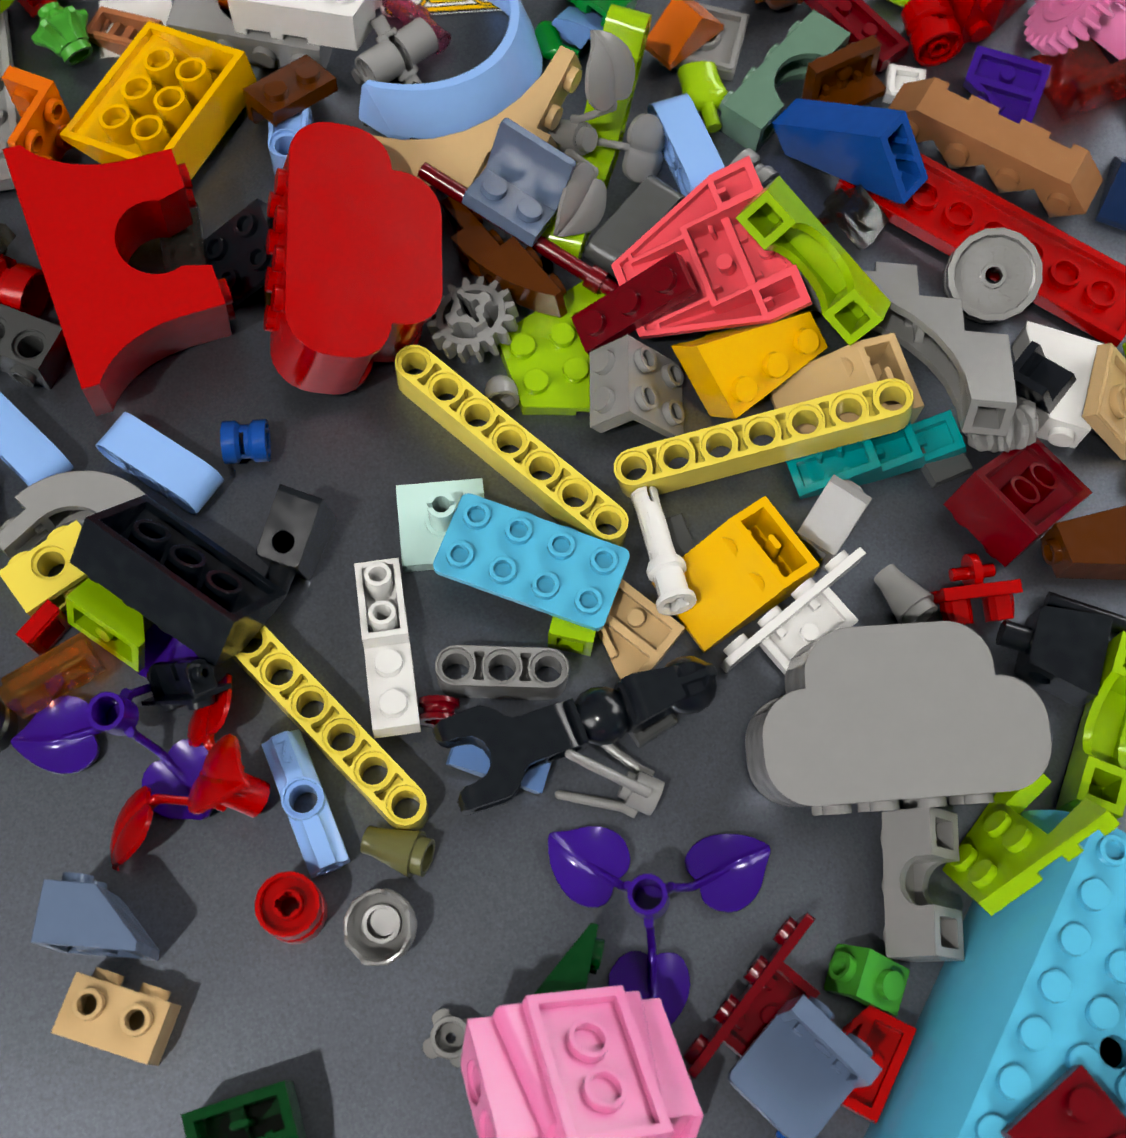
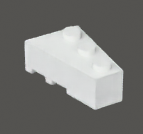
(323, 22)

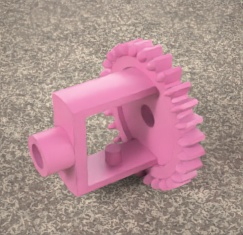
(1057, 23)

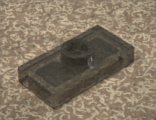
(185, 246)

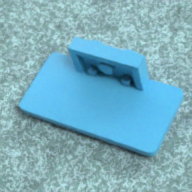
(531, 561)

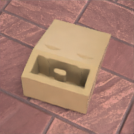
(846, 369)

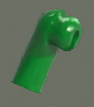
(550, 40)

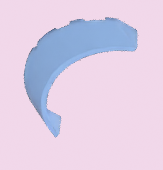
(463, 100)

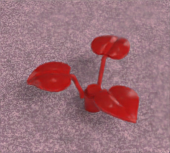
(218, 786)

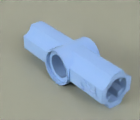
(314, 830)

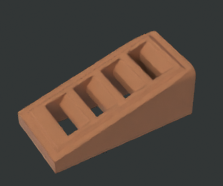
(121, 34)

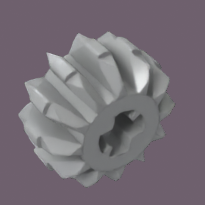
(1020, 434)

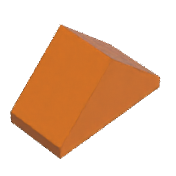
(681, 32)

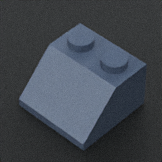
(89, 920)

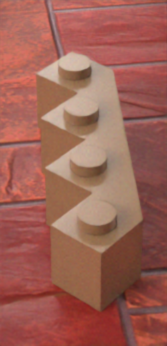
(1013, 153)

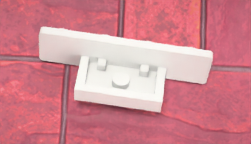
(805, 620)

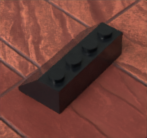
(176, 577)

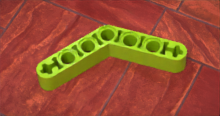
(633, 30)

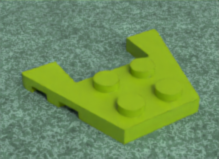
(550, 360)
(1007, 851)

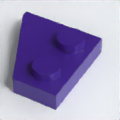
(1007, 82)

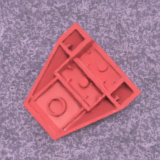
(730, 270)

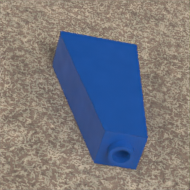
(855, 145)

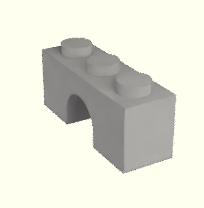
(913, 847)

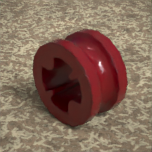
(437, 708)

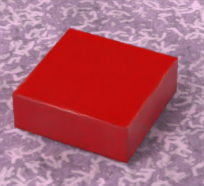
(44, 628)

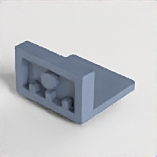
(520, 183)

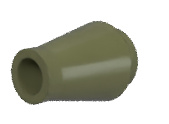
(401, 850)

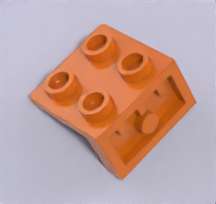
(40, 111)

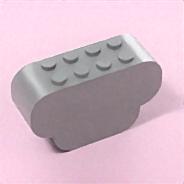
(896, 719)

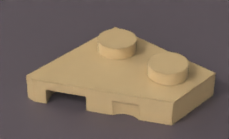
(637, 633)

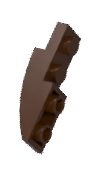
(505, 262)

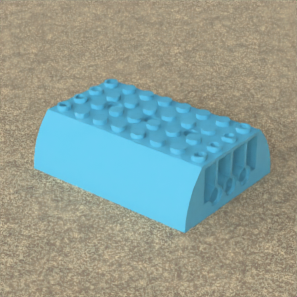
(1024, 1003)

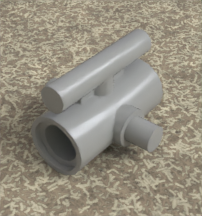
(396, 52)

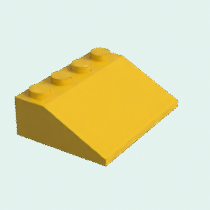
(163, 96)

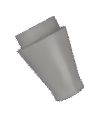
(904, 596)

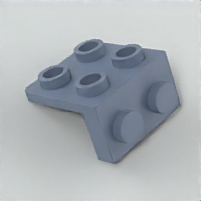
(802, 1068)

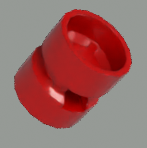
(932, 31)
(23, 287)
(291, 908)

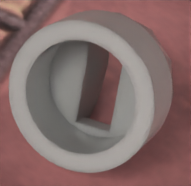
(502, 392)

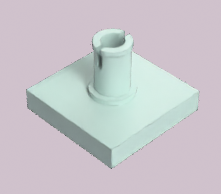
(425, 517)

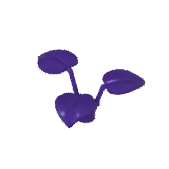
(65, 740)
(595, 858)

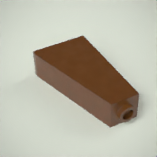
(1088, 546)

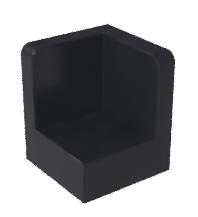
(1041, 378)

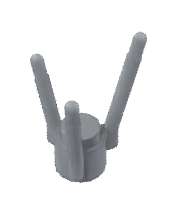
(638, 789)

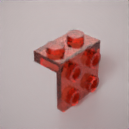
(1082, 79)

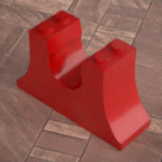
(84, 234)

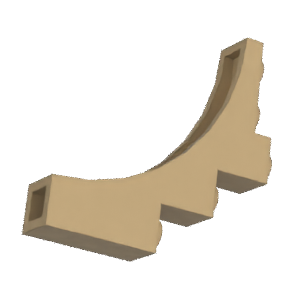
(467, 152)

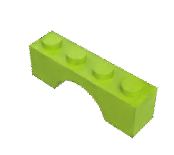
(844, 290)
(1099, 749)

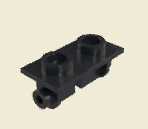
(183, 684)

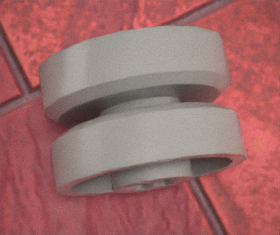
(1003, 253)

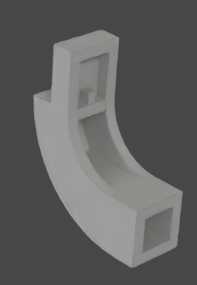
(60, 502)

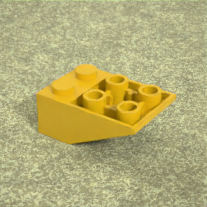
(743, 572)

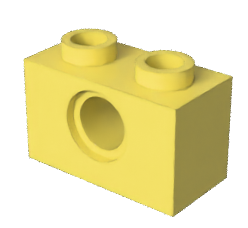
(29, 570)

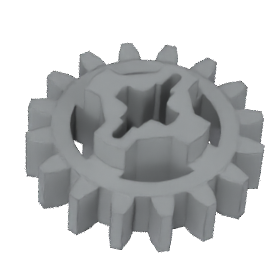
(485, 304)

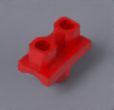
(995, 596)

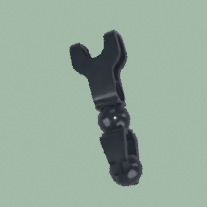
(596, 717)

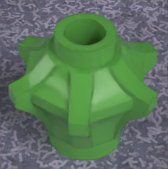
(63, 32)

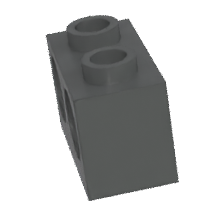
(21, 339)

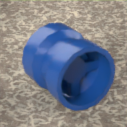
(245, 441)

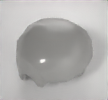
(379, 927)

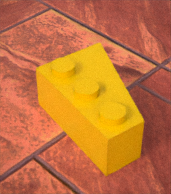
(748, 362)

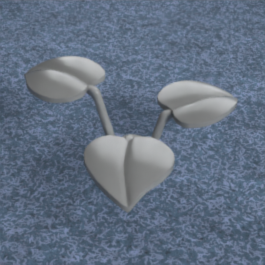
(607, 79)

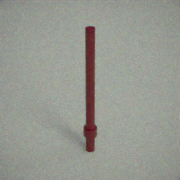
(594, 277)

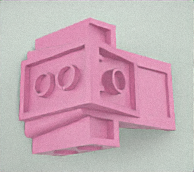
(578, 1069)

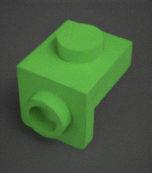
(867, 978)

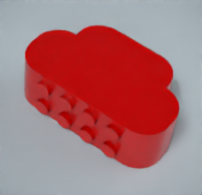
(349, 259)

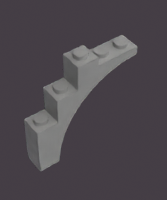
(969, 364)

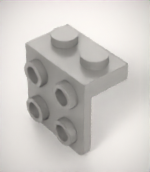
(637, 385)

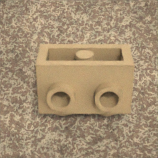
(117, 1018)

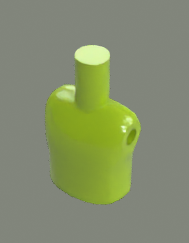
(706, 90)

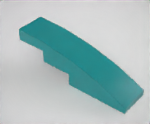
(879, 456)

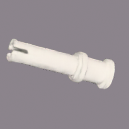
(665, 566)

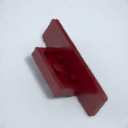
(768, 990)

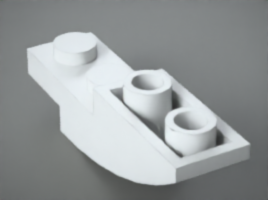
(387, 648)

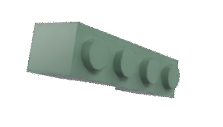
(755, 104)

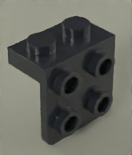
(239, 251)

